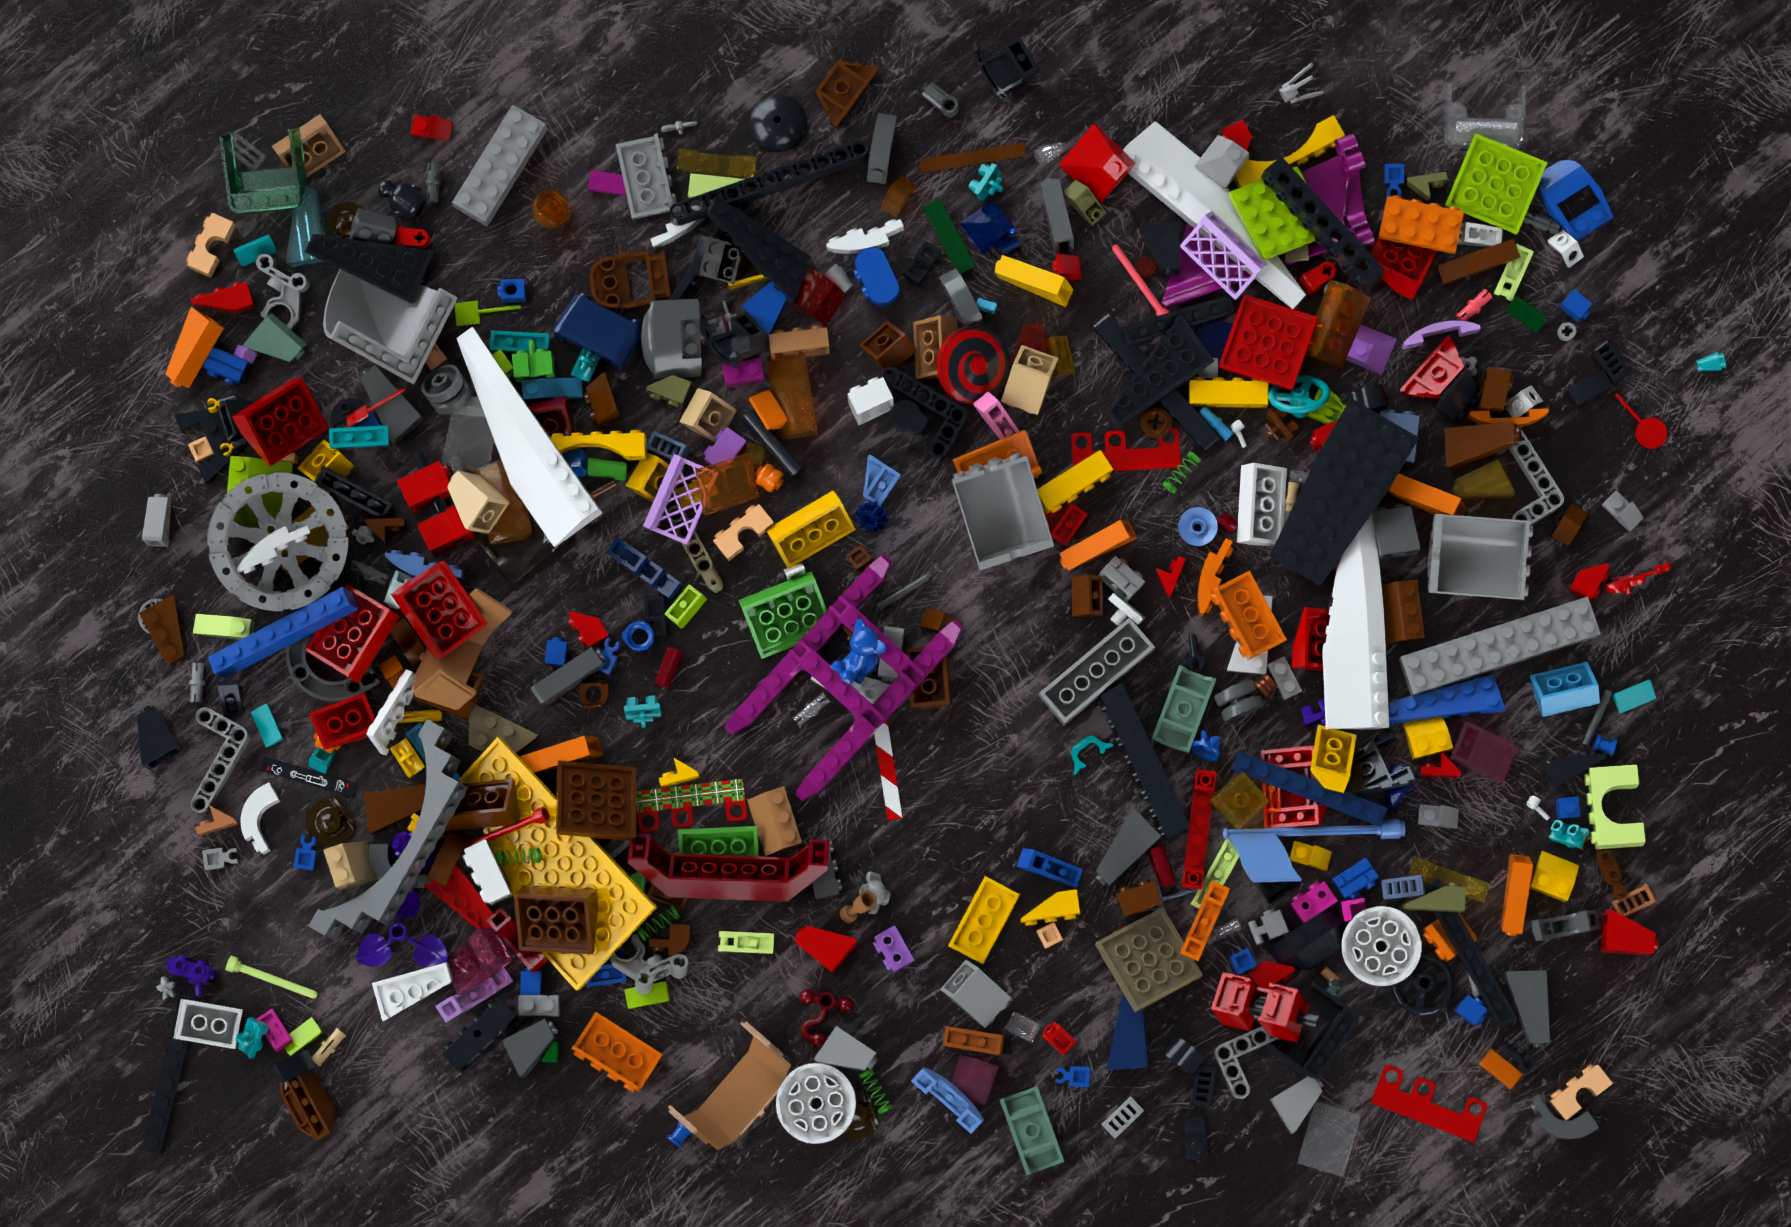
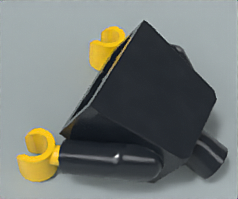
(228, 407)

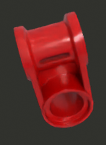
(408, 238)
(1315, 280)

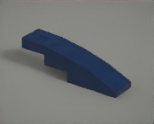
(644, 568)

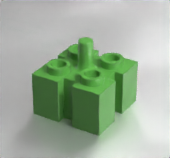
(535, 365)

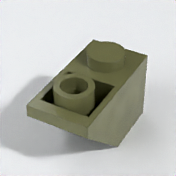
(1084, 202)
(671, 389)

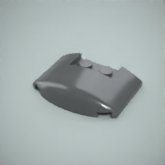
(672, 338)

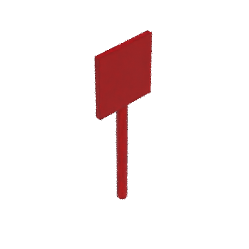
(363, 412)

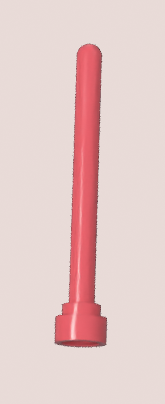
(1139, 281)

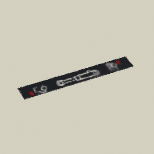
(308, 777)

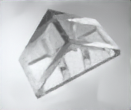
(1022, 1027)

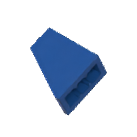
(766, 307)

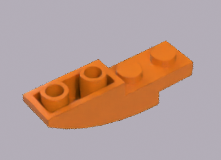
(1208, 580)

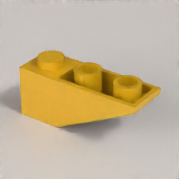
(1060, 904)

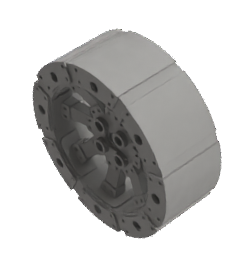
(320, 501)

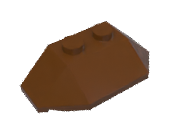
(309, 1105)

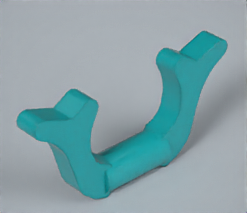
(1081, 745)

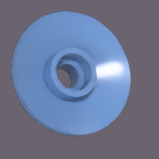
(1201, 517)

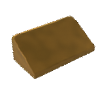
(1059, 347)

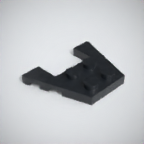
(216, 436)
(1369, 770)

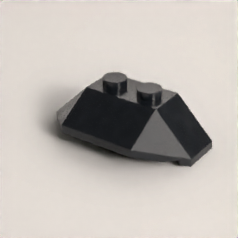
(1310, 941)

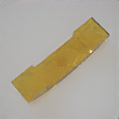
(716, 164)
(1475, 888)

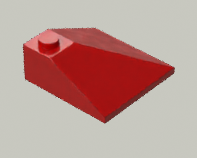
(1097, 163)
(1403, 265)
(1309, 639)

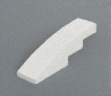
(675, 232)
(1479, 235)

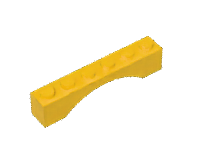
(1321, 139)
(629, 445)

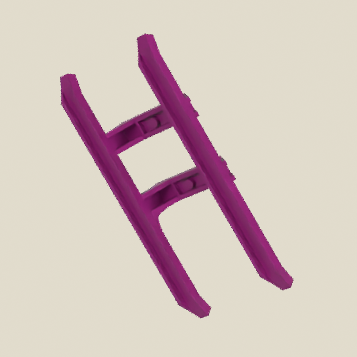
(867, 716)

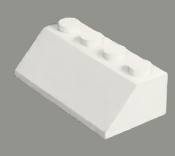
(1261, 504)

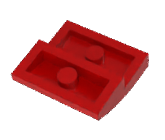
(1065, 522)

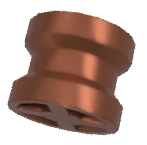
(1265, 685)

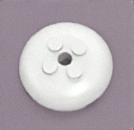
(1401, 943)
(799, 1091)

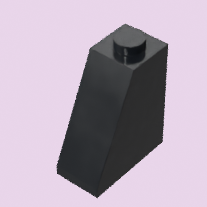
(1163, 246)

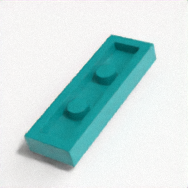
(517, 341)
(359, 437)

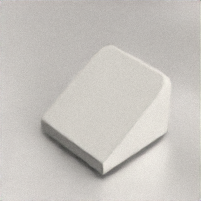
(795, 571)

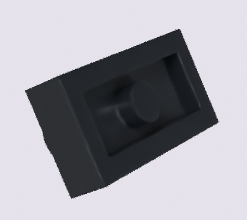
(231, 698)

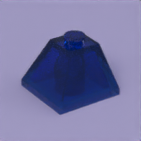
(987, 227)
(1395, 795)

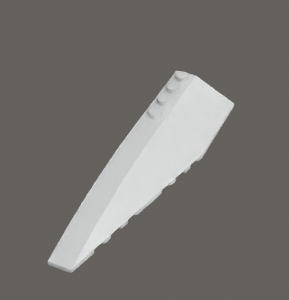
(1170, 174)
(527, 452)
(1356, 641)

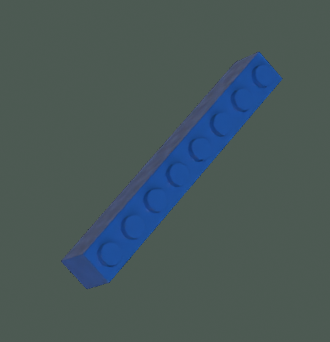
(283, 632)

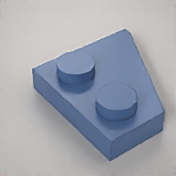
(878, 480)

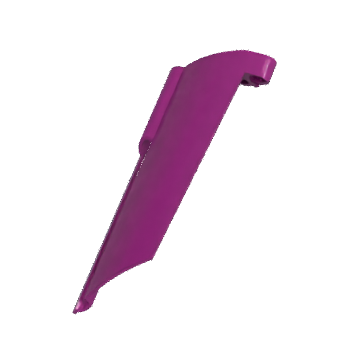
(1333, 181)

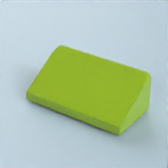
(685, 606)
(303, 1036)

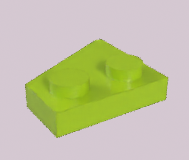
(1330, 411)

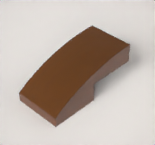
(859, 559)

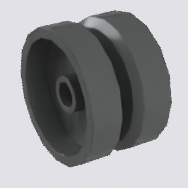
(446, 389)
(1238, 699)

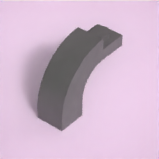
(881, 148)
(961, 299)
(382, 859)
(1566, 925)
(1572, 1129)

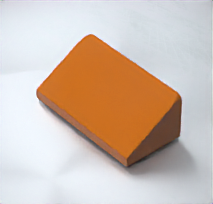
(768, 410)
(1500, 1069)

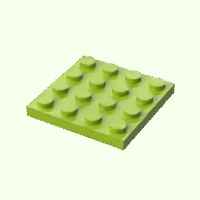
(1496, 183)
(1269, 220)

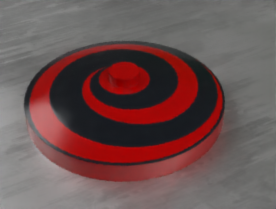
(973, 364)

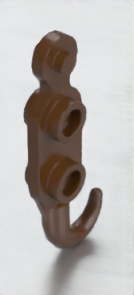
(1609, 870)

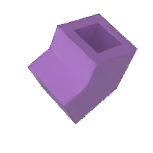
(245, 353)

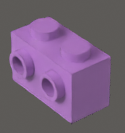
(726, 447)
(893, 949)

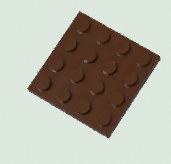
(596, 801)

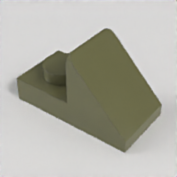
(1421, 183)

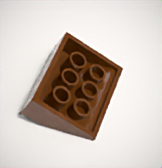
(556, 919)

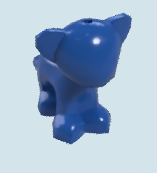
(863, 657)

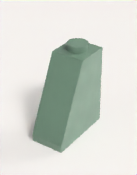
(276, 340)

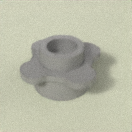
(1471, 362)
(364, 535)

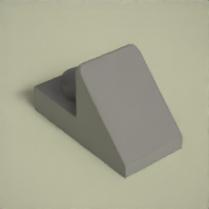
(1623, 511)
(1438, 816)

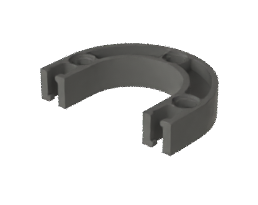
(314, 686)

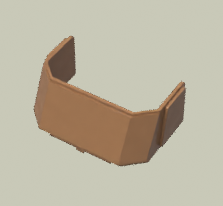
(445, 679)
(740, 1095)

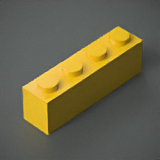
(1228, 393)
(1074, 481)

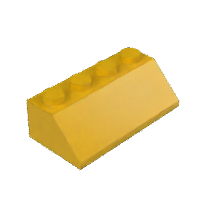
(810, 529)

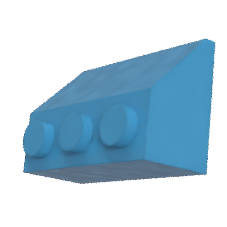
(1565, 689)

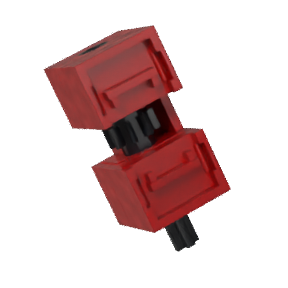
(427, 488)
(1277, 1009)

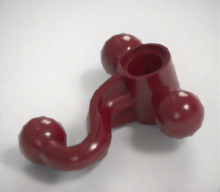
(808, 997)

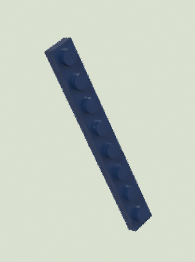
(1309, 789)

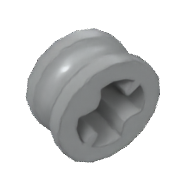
(1571, 335)

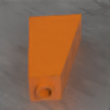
(192, 348)
(1426, 497)
(1098, 545)
(574, 750)
(1516, 894)

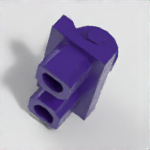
(1310, 716)

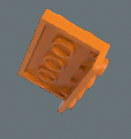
(1421, 224)
(1003, 449)
(1247, 615)
(616, 1052)

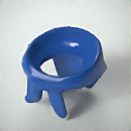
(627, 635)
(1207, 747)

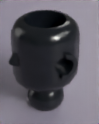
(404, 199)

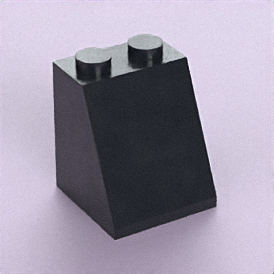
(155, 738)

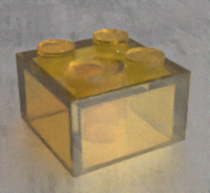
(1239, 800)

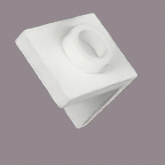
(1565, 245)
(1523, 402)

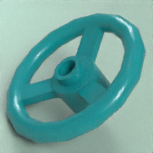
(1299, 398)

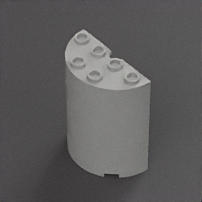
(1002, 510)
(1479, 556)

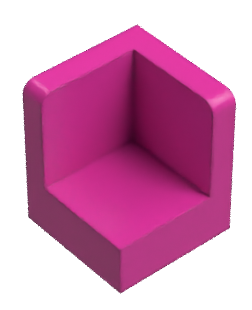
(1352, 908)

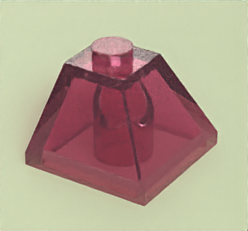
(974, 1078)

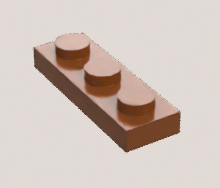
(973, 1040)

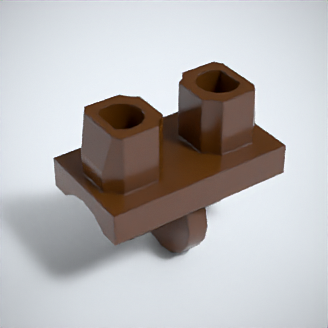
(1285, 431)

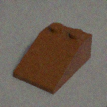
(602, 401)

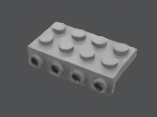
(645, 177)

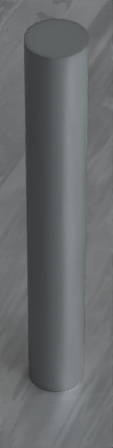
(903, 592)
(1597, 718)

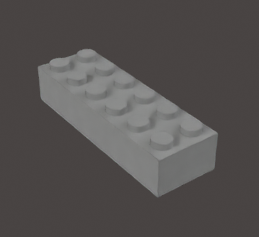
(499, 165)
(1096, 671)

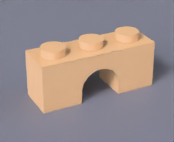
(214, 229)
(755, 519)
(1565, 1101)

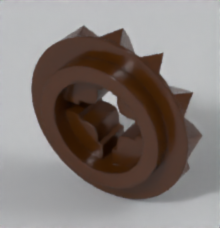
(1150, 415)

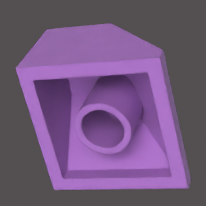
(1371, 349)

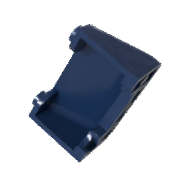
(598, 331)

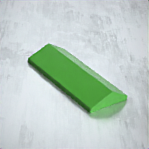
(719, 841)

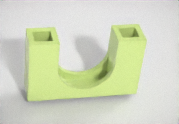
(1605, 832)

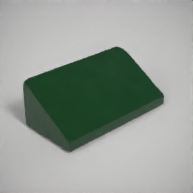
(1526, 314)

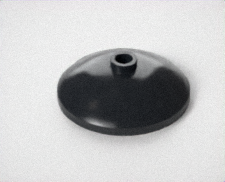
(782, 135)

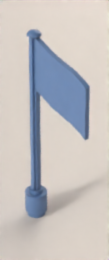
(1266, 857)

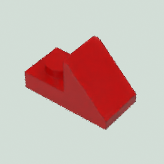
(431, 127)
(1169, 580)
(1445, 769)

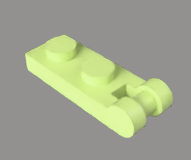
(1513, 273)
(747, 942)

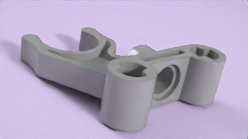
(290, 293)
(650, 970)

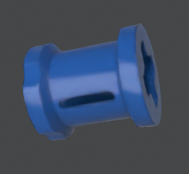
(1605, 745)
(679, 1135)

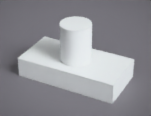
(1125, 610)

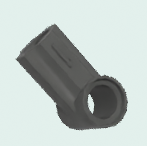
(940, 99)

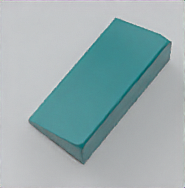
(251, 251)
(1634, 696)
(267, 725)

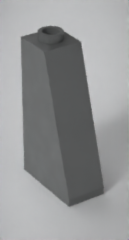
(1057, 217)
(396, 412)
(569, 676)
(1128, 846)
(1531, 1004)

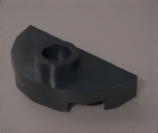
(343, 409)

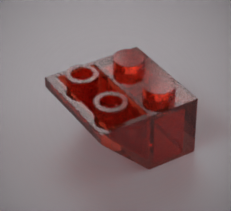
(818, 297)

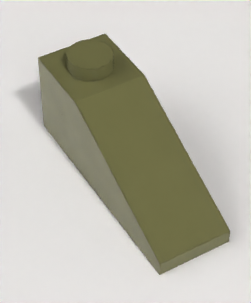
(1445, 899)

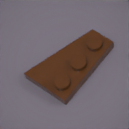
(164, 628)

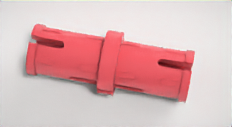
(1474, 306)

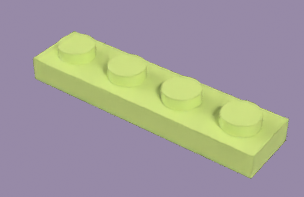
(1218, 871)

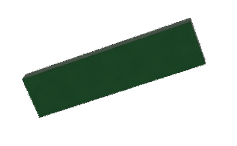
(949, 236)

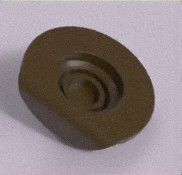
(340, 219)
(329, 823)
(864, 1119)

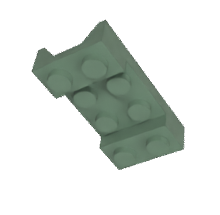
(1183, 710)
(1031, 1130)

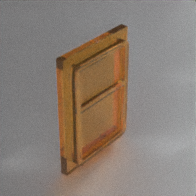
(727, 483)

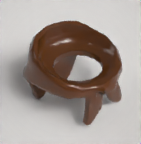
(601, 684)

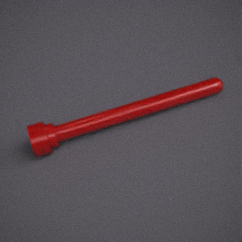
(540, 816)

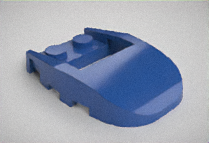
(1563, 181)

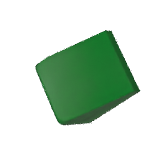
(552, 1054)

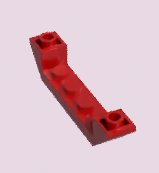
(1198, 831)

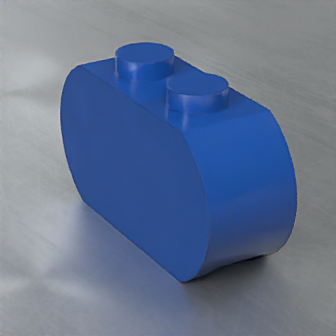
(876, 277)

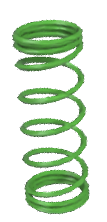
(1168, 485)
(504, 858)
(640, 930)
(870, 1072)

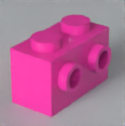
(1313, 902)

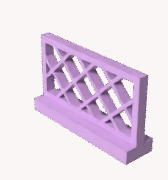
(1234, 244)
(664, 497)

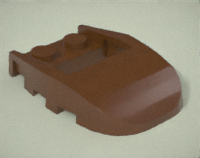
(611, 284)

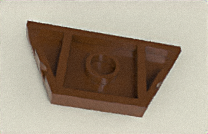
(843, 88)

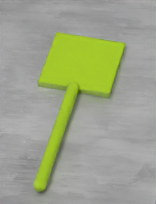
(468, 312)

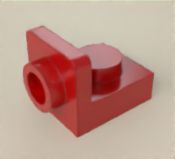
(1058, 1038)

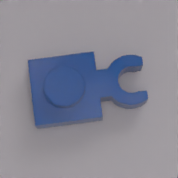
(1394, 175)
(610, 658)
(305, 857)
(1077, 1076)

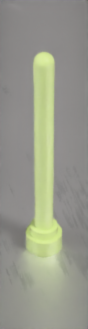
(234, 965)

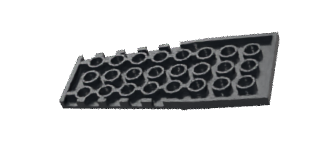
(1342, 490)

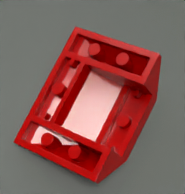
(1284, 807)

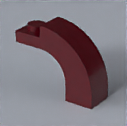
(507, 930)

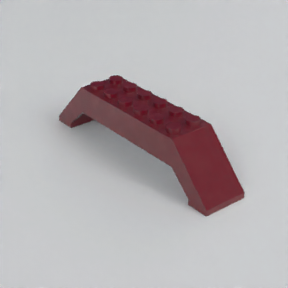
(728, 875)

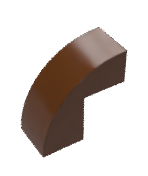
(407, 639)
(447, 857)

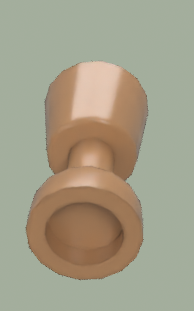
(863, 903)

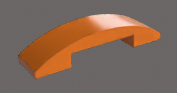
(1483, 417)
(1204, 920)

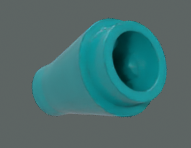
(1713, 362)

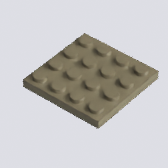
(1148, 959)

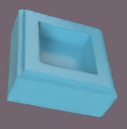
(986, 306)

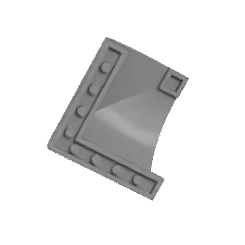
(384, 326)

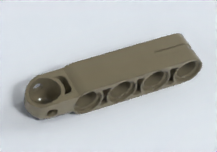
(710, 575)

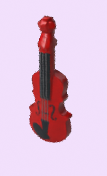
(1624, 583)

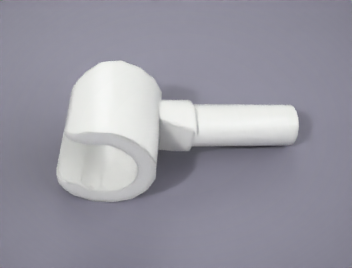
(1236, 427)
(1533, 803)

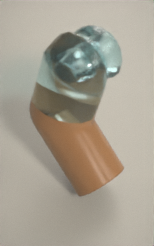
(1333, 981)

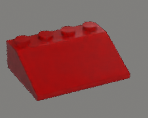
(281, 421)
(439, 609)
(354, 639)

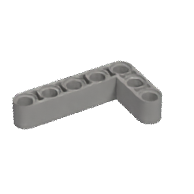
(1534, 477)
(221, 759)
(1232, 1060)

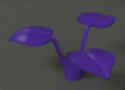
(375, 949)

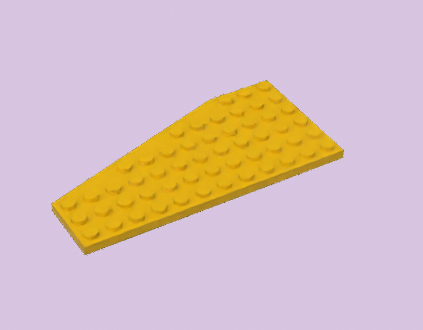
(565, 863)

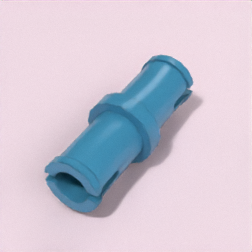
(1215, 423)

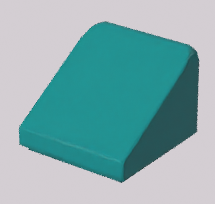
(321, 760)

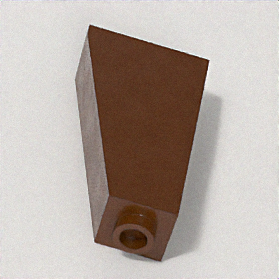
(1477, 442)
(392, 806)

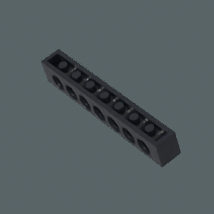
(1322, 214)

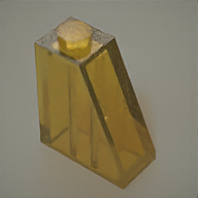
(1484, 483)

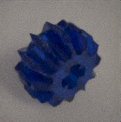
(879, 516)

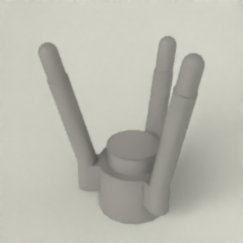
(1290, 91)

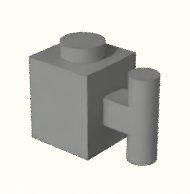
(1272, 925)

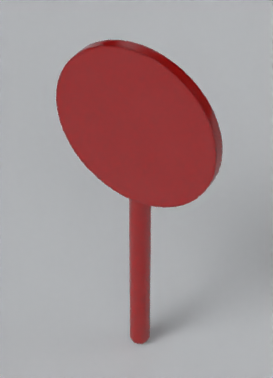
(1650, 431)

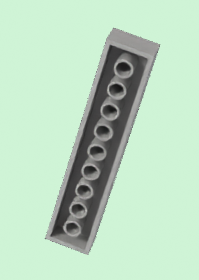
(1499, 646)

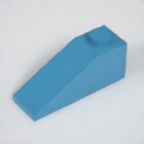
(548, 388)

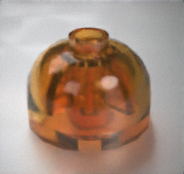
(550, 209)

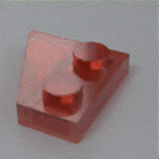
(1032, 337)

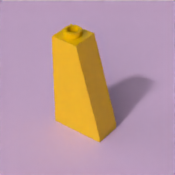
(1034, 280)

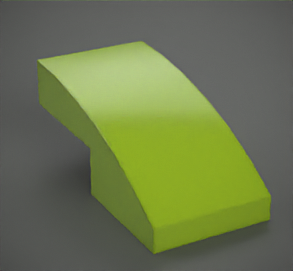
(657, 995)

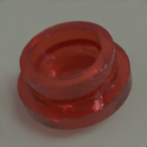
(1146, 267)

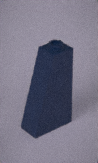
(1128, 1041)

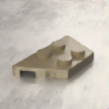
(487, 726)

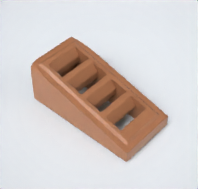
(1652, 899)

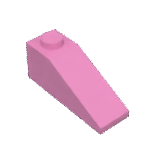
(995, 416)

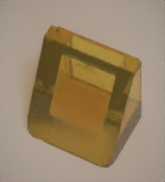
(757, 453)

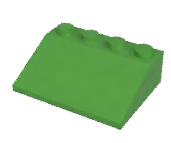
(783, 613)

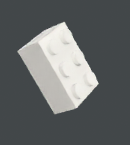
(870, 400)
(487, 873)
(207, 1023)

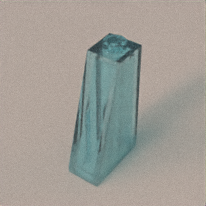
(306, 221)

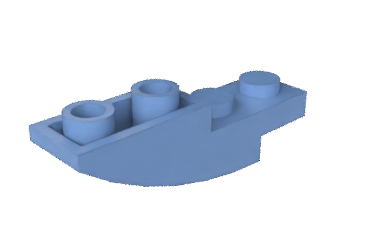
(416, 564)

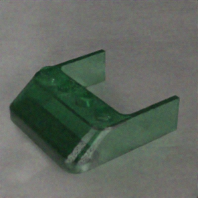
(264, 188)

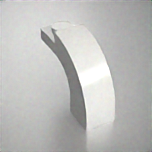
(251, 814)

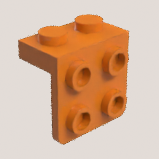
(1436, 935)

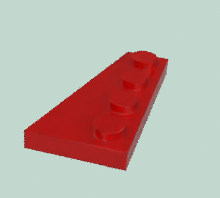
(463, 898)

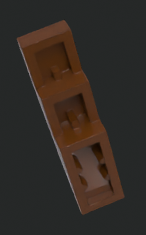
(1479, 261)

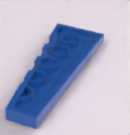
(1458, 699)

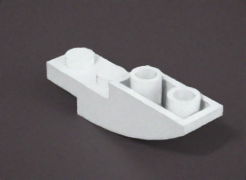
(856, 240)
(264, 550)

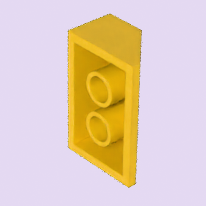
(1333, 758)

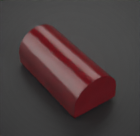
(668, 667)
(1161, 867)

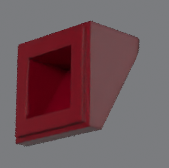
(1227, 523)

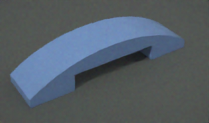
(950, 1096)

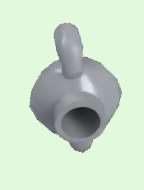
(876, 886)

